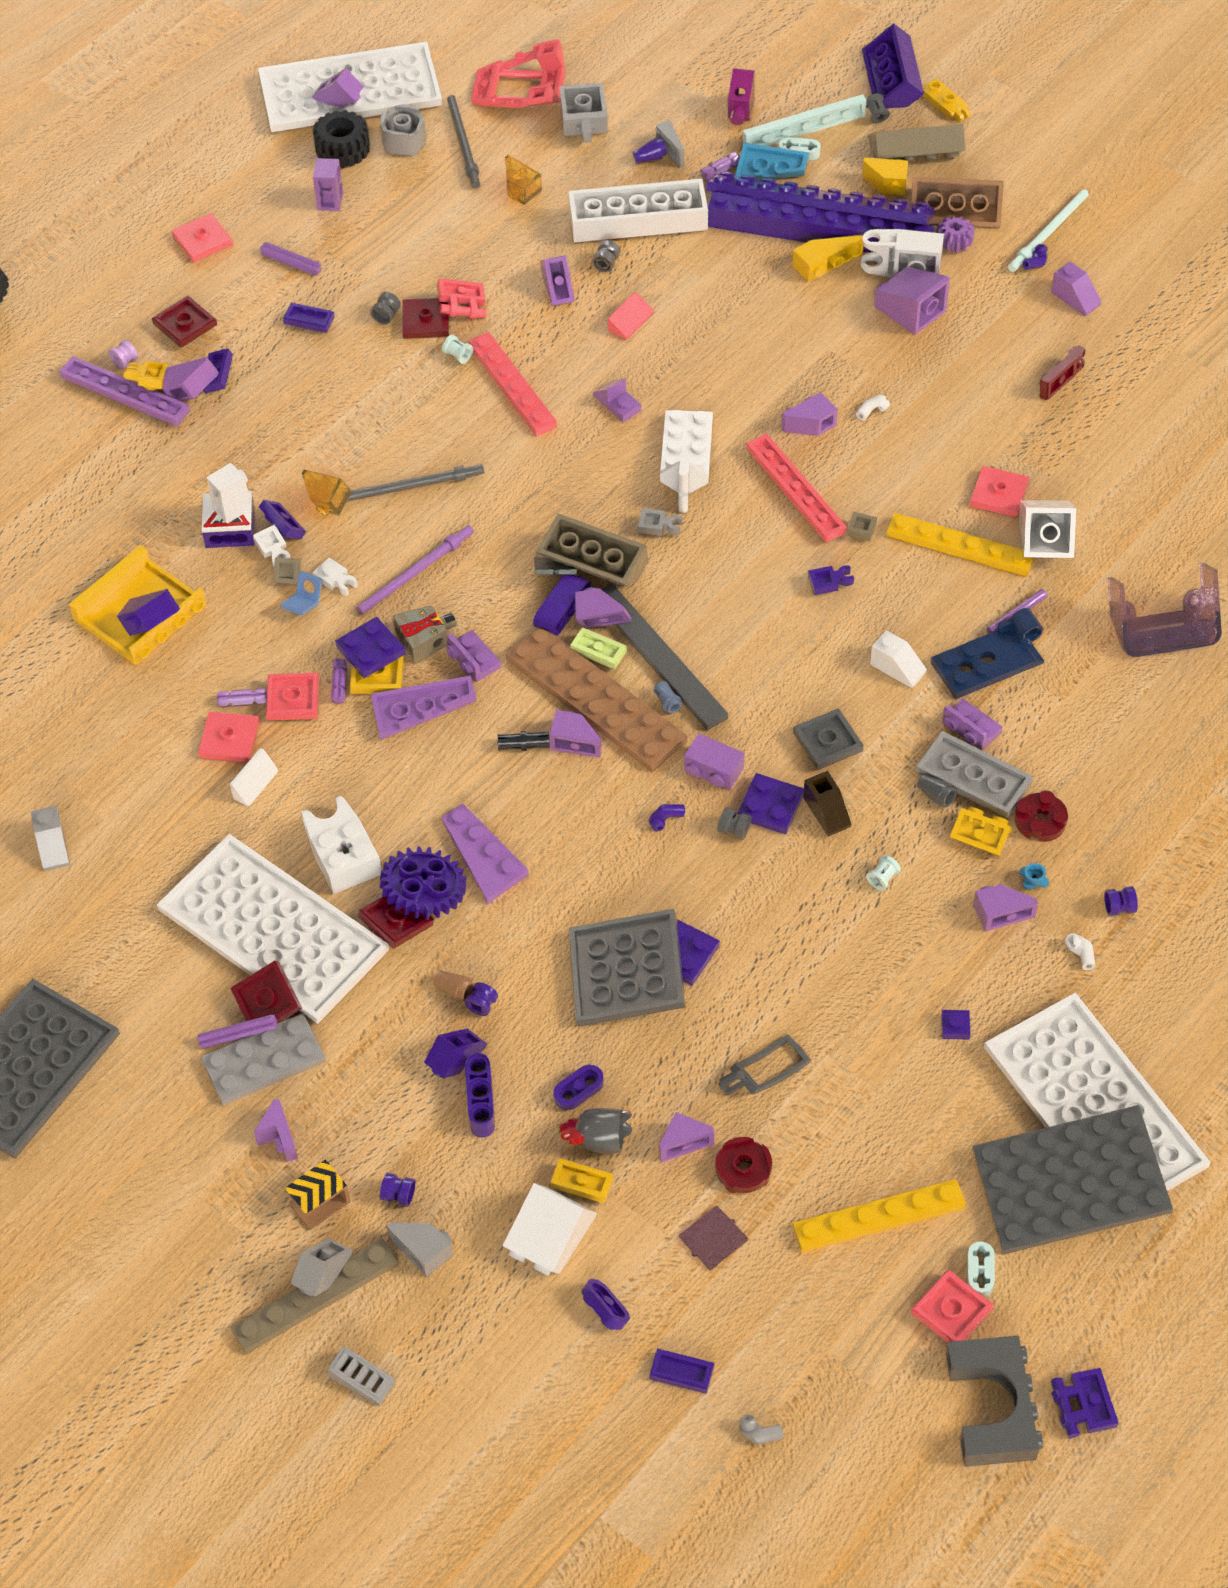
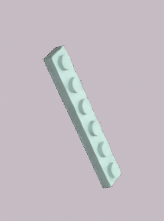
(806, 122)

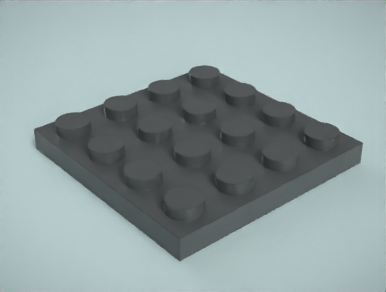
(626, 967)

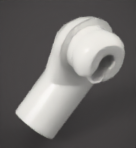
(878, 401)
(1082, 948)

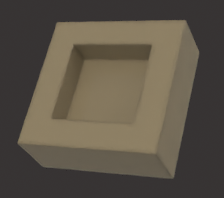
(861, 526)
(286, 570)

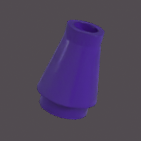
(650, 151)

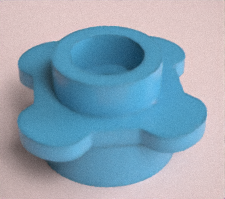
(1036, 870)

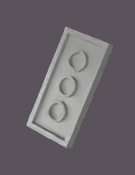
(975, 774)
(263, 1059)

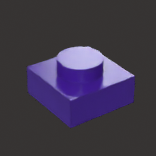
(955, 1024)

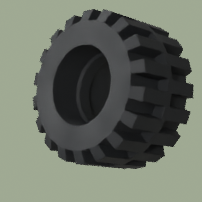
(342, 137)

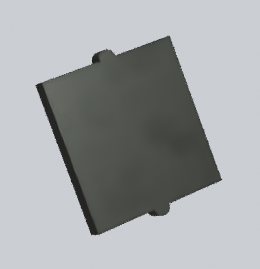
(549, 566)

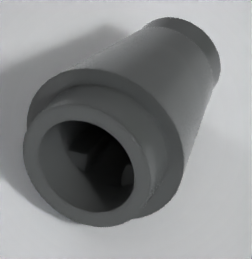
(938, 791)

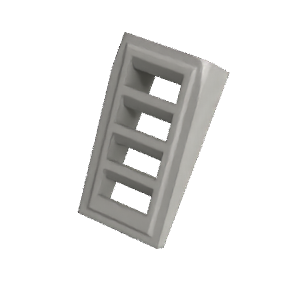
(671, 141)
(344, 1378)

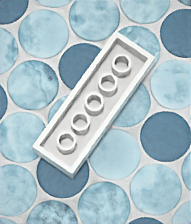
(638, 210)

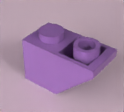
(188, 379)
(811, 416)

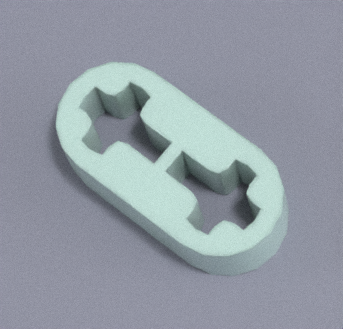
(802, 144)
(987, 1269)

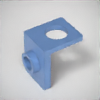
(304, 601)

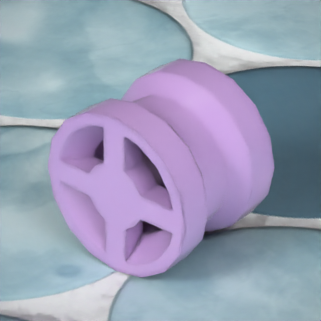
(123, 354)

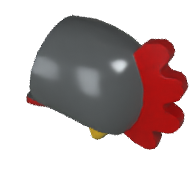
(598, 1130)

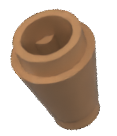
(454, 985)

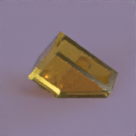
(522, 181)
(326, 492)

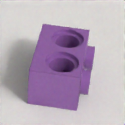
(328, 184)

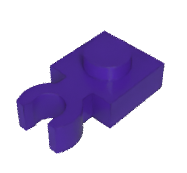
(827, 580)

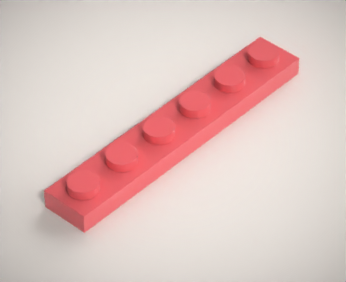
(513, 384)
(796, 488)

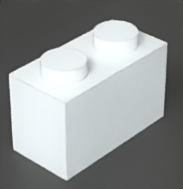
(229, 492)

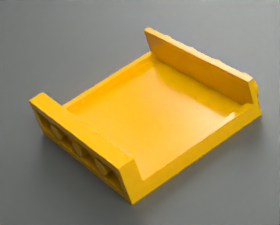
(133, 577)

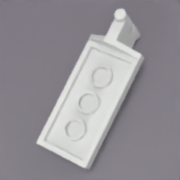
(686, 452)

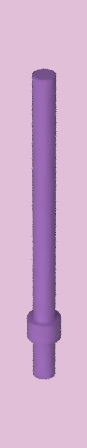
(450, 544)

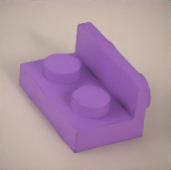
(472, 655)
(971, 724)

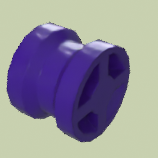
(481, 999)

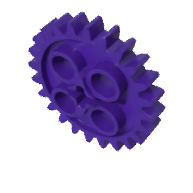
(422, 882)

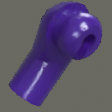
(1038, 258)
(663, 812)

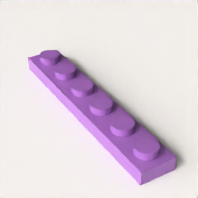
(124, 391)

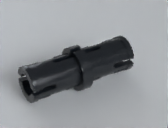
(523, 740)

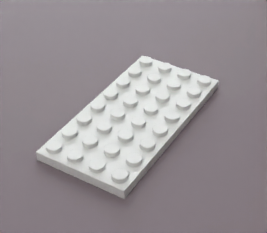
(388, 75)
(264, 915)
(1075, 1070)

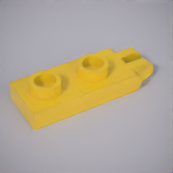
(946, 100)

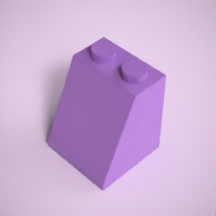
(913, 298)

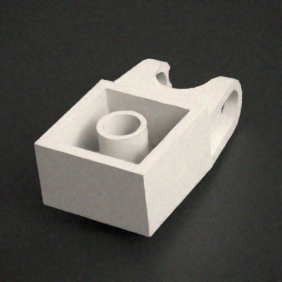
(901, 250)
(342, 847)

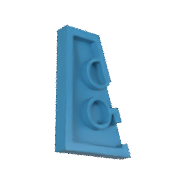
(771, 162)

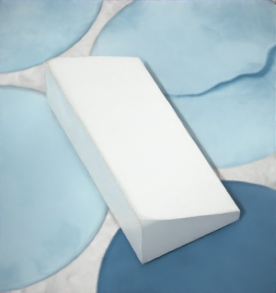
(253, 778)

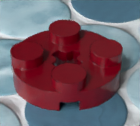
(1045, 804)
(743, 1180)

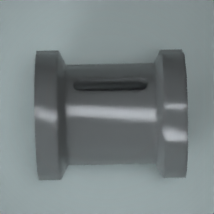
(877, 108)

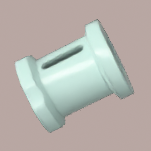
(457, 349)
(873, 875)

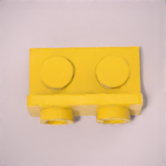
(981, 831)

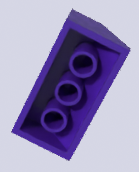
(893, 68)

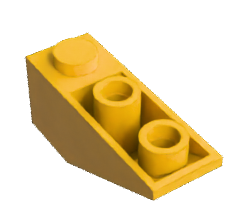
(823, 255)

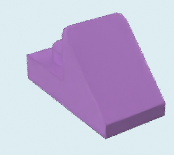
(618, 400)
(275, 1127)

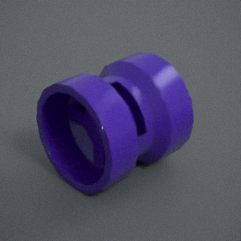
(1120, 901)
(397, 1189)

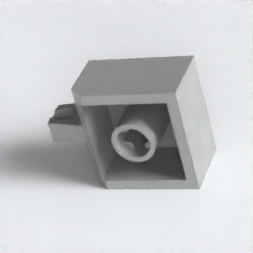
(583, 110)

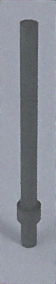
(470, 168)
(459, 473)

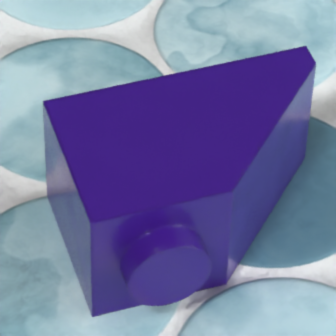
(147, 611)
(451, 1051)

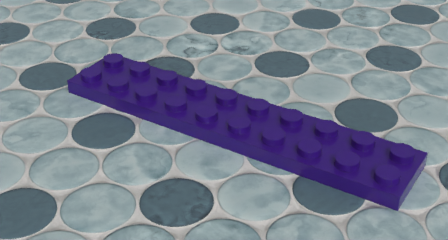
(813, 197)

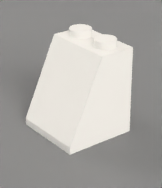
(1047, 528)
(548, 1229)

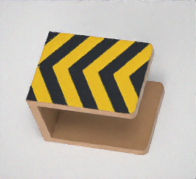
(318, 1194)

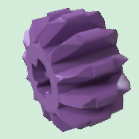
(957, 233)

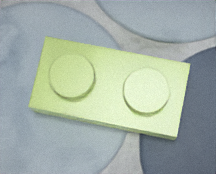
(598, 648)

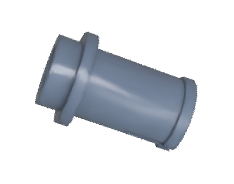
(670, 701)

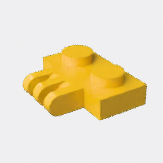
(148, 374)

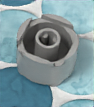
(403, 130)

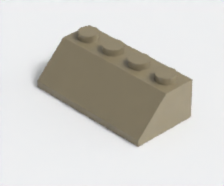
(918, 142)
(594, 550)

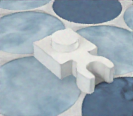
(271, 543)
(335, 575)

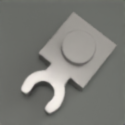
(656, 522)

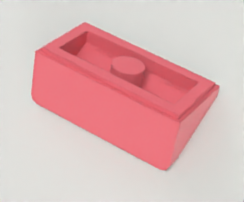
(629, 316)

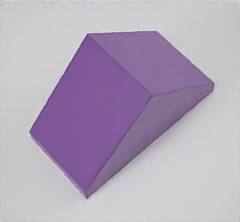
(684, 1136)

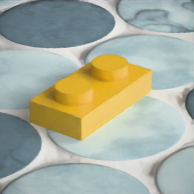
(582, 1180)

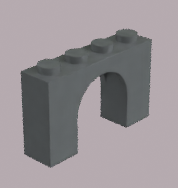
(1001, 1361)

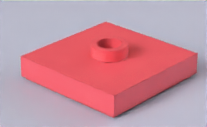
(202, 237)
(999, 491)
(292, 696)
(229, 737)
(952, 1308)

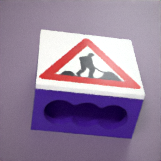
(222, 534)

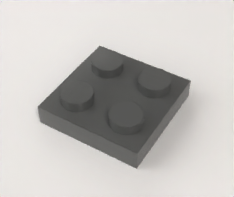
(828, 739)

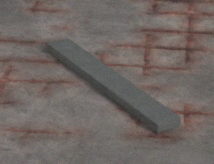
(668, 665)

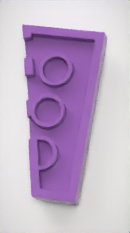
(414, 705)
(486, 857)

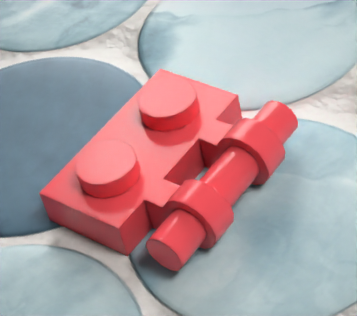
(461, 292)

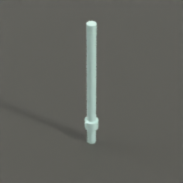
(1026, 252)

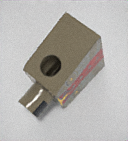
(423, 631)

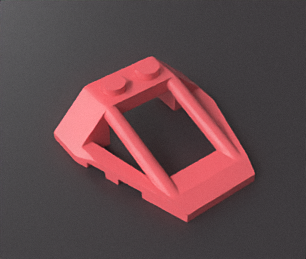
(547, 93)

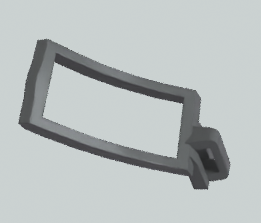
(739, 1072)

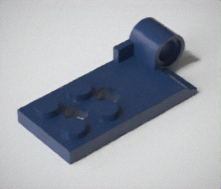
(1007, 646)

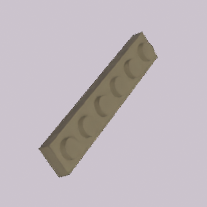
(297, 1306)

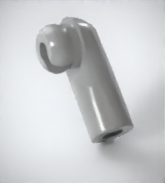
(758, 1434)

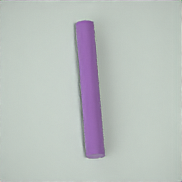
(1028, 603)

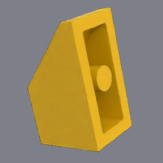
(886, 175)

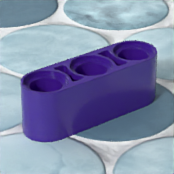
(560, 604)
(479, 1106)

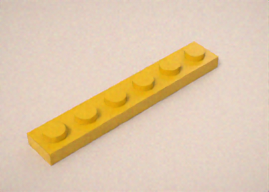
(959, 544)
(878, 1215)

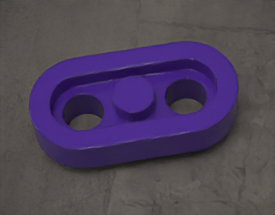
(575, 1086)
(605, 1304)

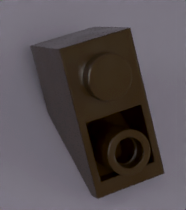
(826, 803)

